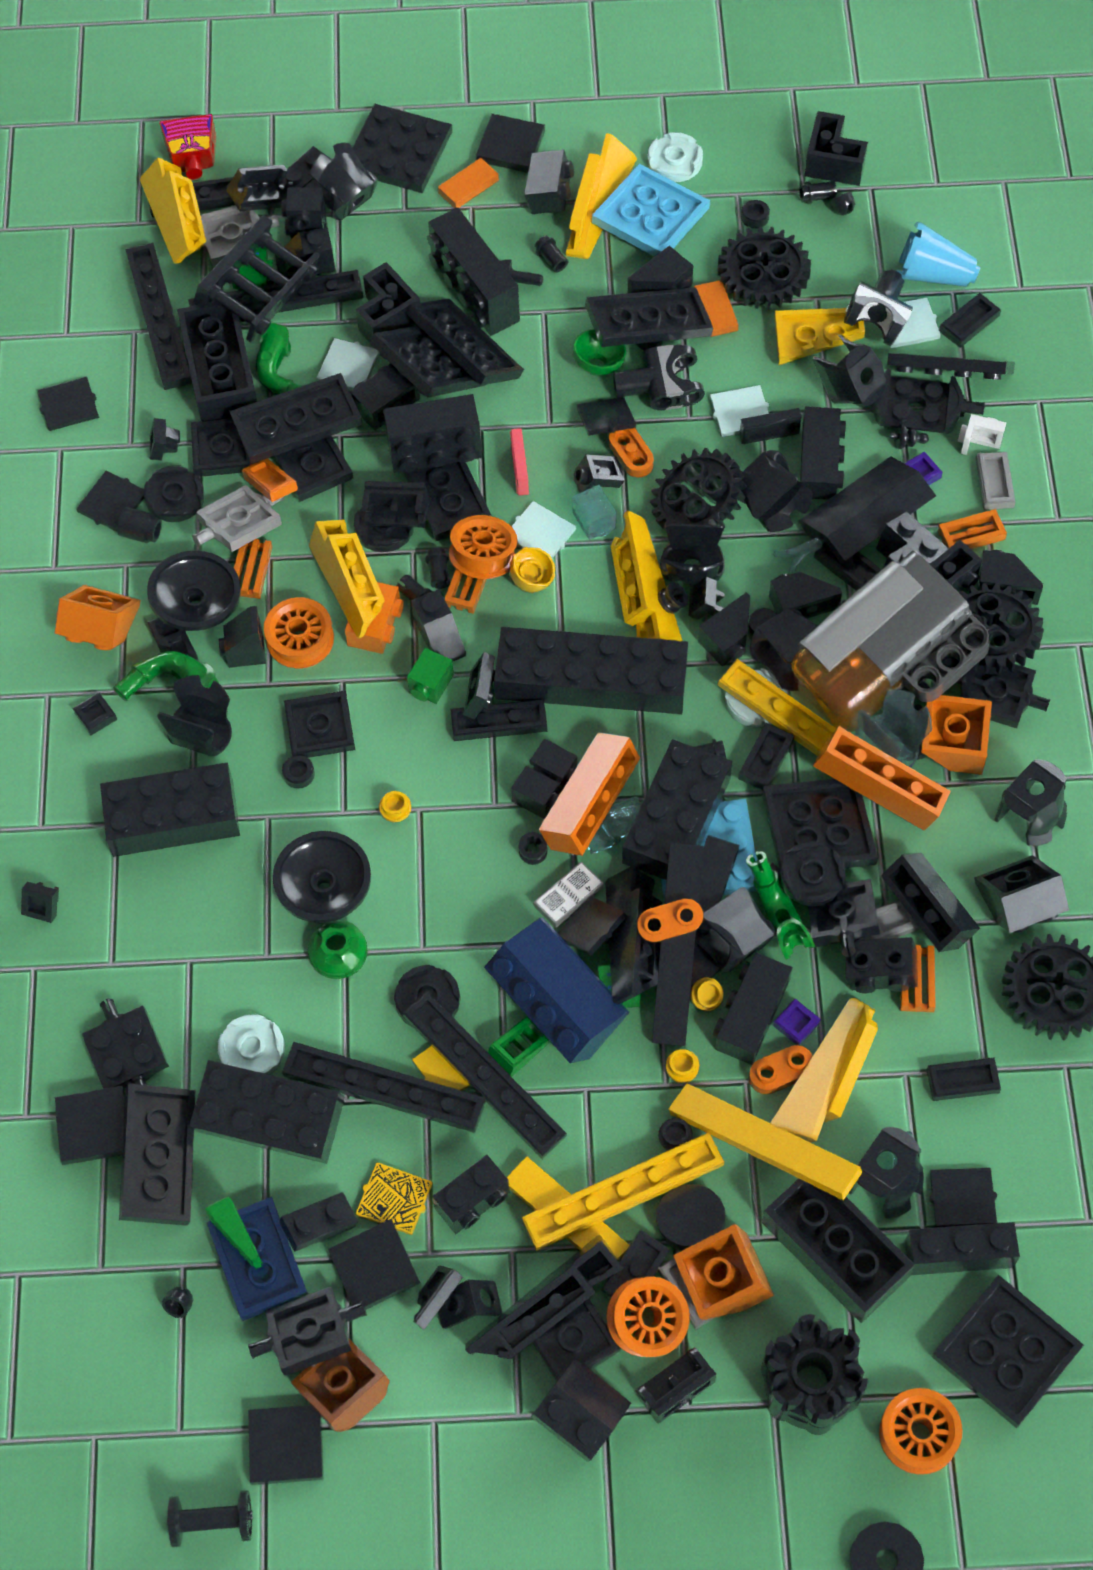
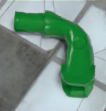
(272, 349)
(168, 662)
(778, 906)

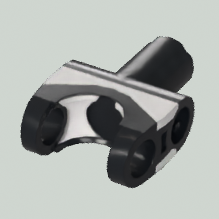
(880, 305)

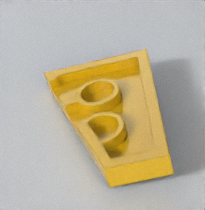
(812, 331)

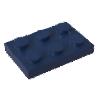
(279, 1276)

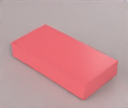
(519, 461)

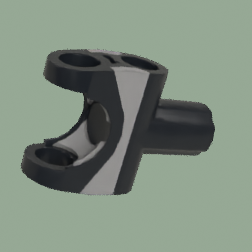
(659, 379)

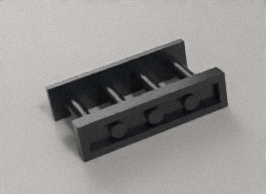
(244, 254)

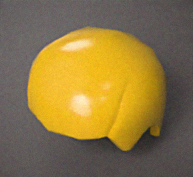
(532, 569)

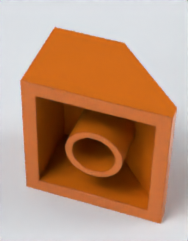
(95, 617)
(958, 733)
(723, 1274)

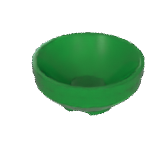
(588, 347)
(341, 962)

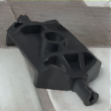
(941, 403)

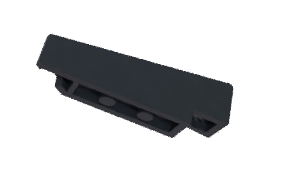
(632, 958)
(547, 1302)

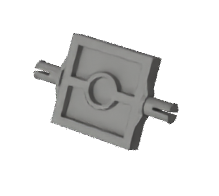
(226, 228)
(237, 519)

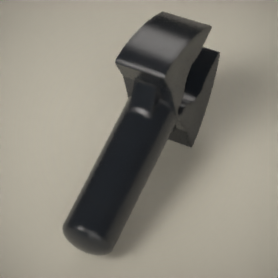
(522, 277)

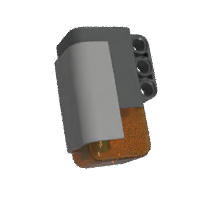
(888, 639)

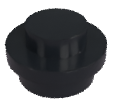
(674, 1133)

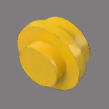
(395, 806)
(706, 994)
(682, 1066)

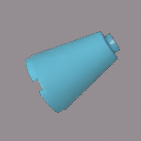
(936, 260)

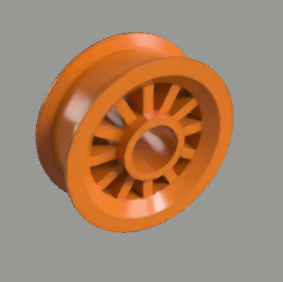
(482, 546)
(301, 649)
(675, 1330)
(949, 1417)

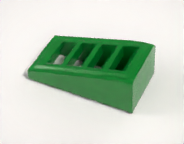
(508, 1056)
(228, 1221)

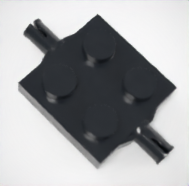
(1008, 692)
(846, 917)
(124, 1047)
(307, 1331)

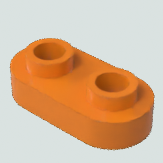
(632, 453)
(670, 920)
(782, 1068)

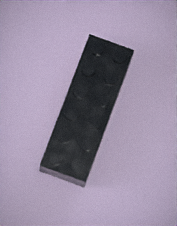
(591, 670)

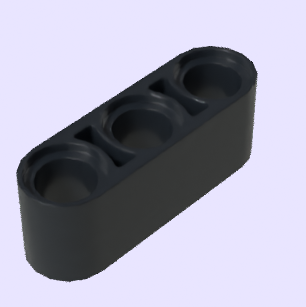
(715, 872)

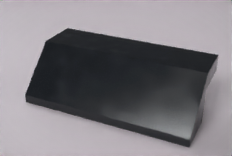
(866, 506)

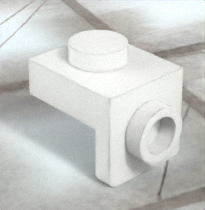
(981, 431)

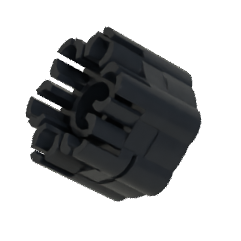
(818, 1347)

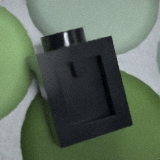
(598, 470)

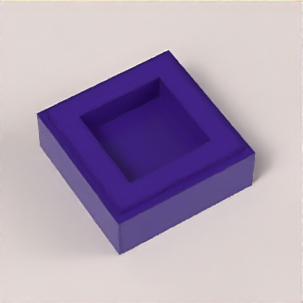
(926, 467)
(796, 1022)

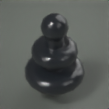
(910, 437)

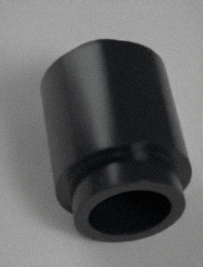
(138, 525)

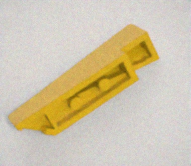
(598, 182)
(174, 208)
(347, 573)
(640, 581)
(830, 1074)

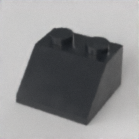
(1023, 893)
(581, 1410)

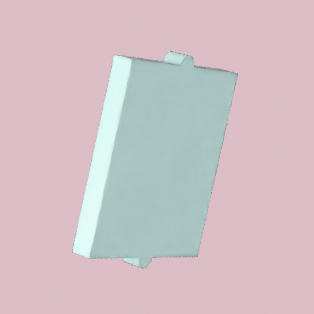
(920, 325)
(349, 359)
(735, 405)
(542, 529)

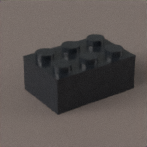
(433, 433)

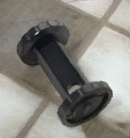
(211, 1518)

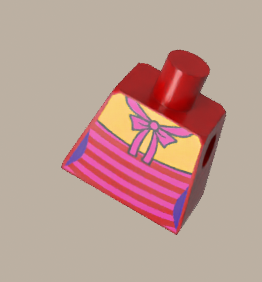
(190, 143)

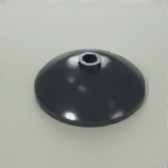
(191, 578)
(317, 860)

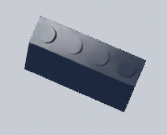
(556, 991)

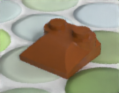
(343, 1388)

